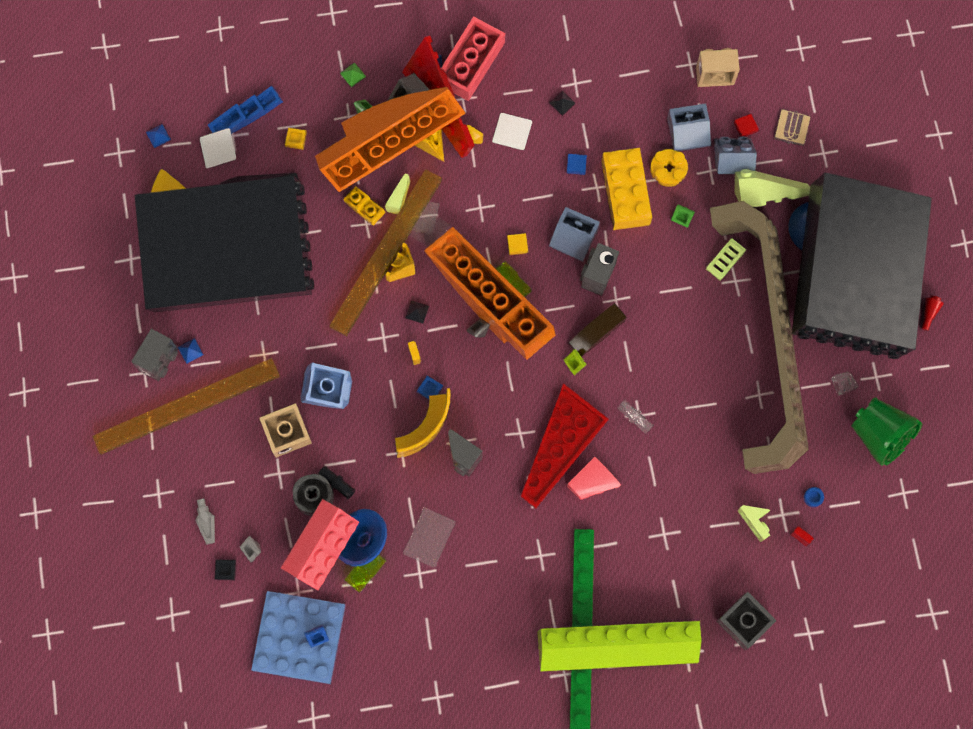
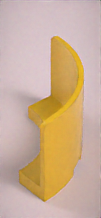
(428, 429)

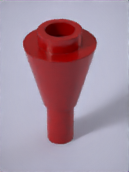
(932, 307)

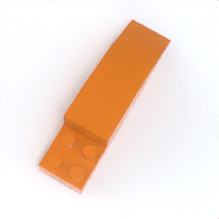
(386, 132)
(490, 294)

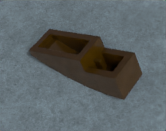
(598, 329)

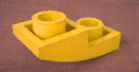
(364, 206)

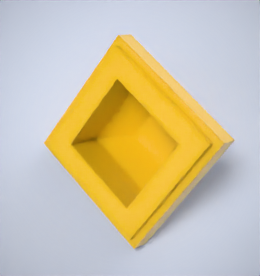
(476, 135)

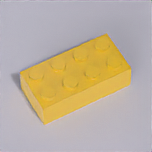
(626, 189)

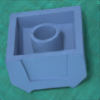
(326, 386)

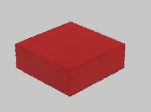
(746, 125)
(802, 536)

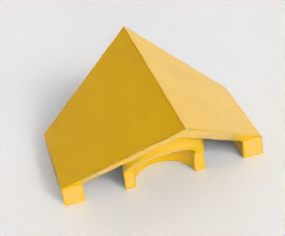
(433, 145)
(402, 266)

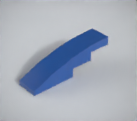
(247, 112)

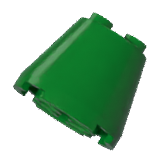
(885, 430)

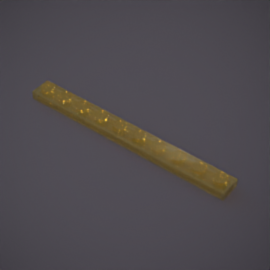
(385, 253)
(186, 406)

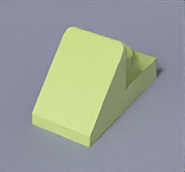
(751, 516)

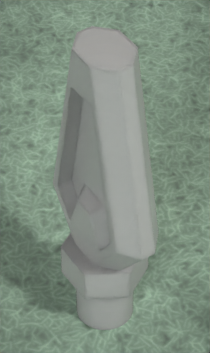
(205, 522)

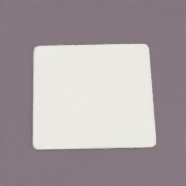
(512, 131)
(217, 148)

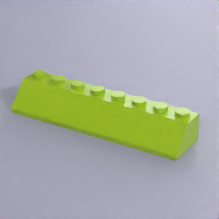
(619, 646)

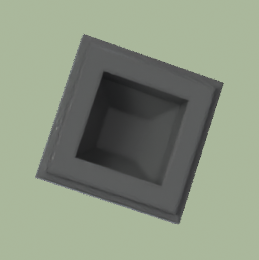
(479, 328)

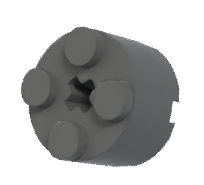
(311, 484)

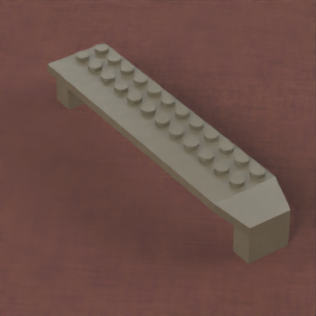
(792, 438)

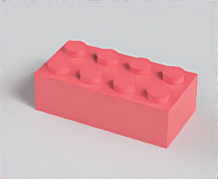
(472, 57)
(320, 544)

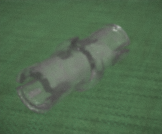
(635, 416)

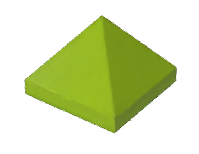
(574, 362)

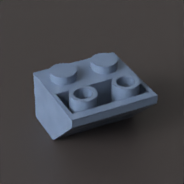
(689, 127)
(734, 155)
(574, 234)

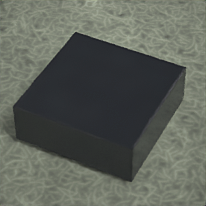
(225, 570)

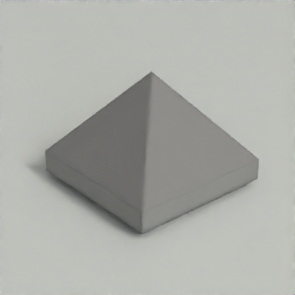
(250, 548)

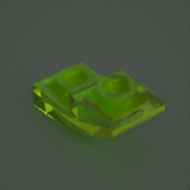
(513, 278)
(362, 575)

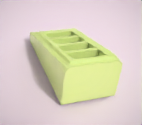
(398, 196)
(735, 247)

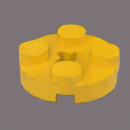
(661, 174)

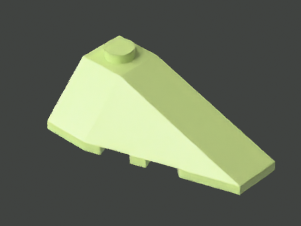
(758, 188)

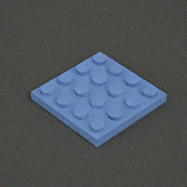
(282, 641)

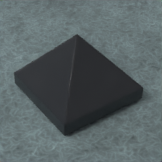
(562, 103)
(417, 312)

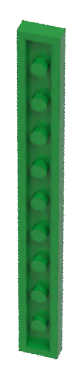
(582, 617)

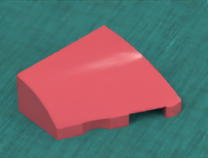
(592, 480)

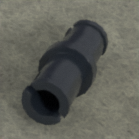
(337, 482)

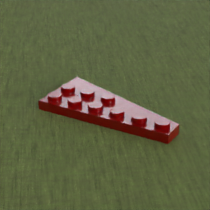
(427, 69)
(566, 437)

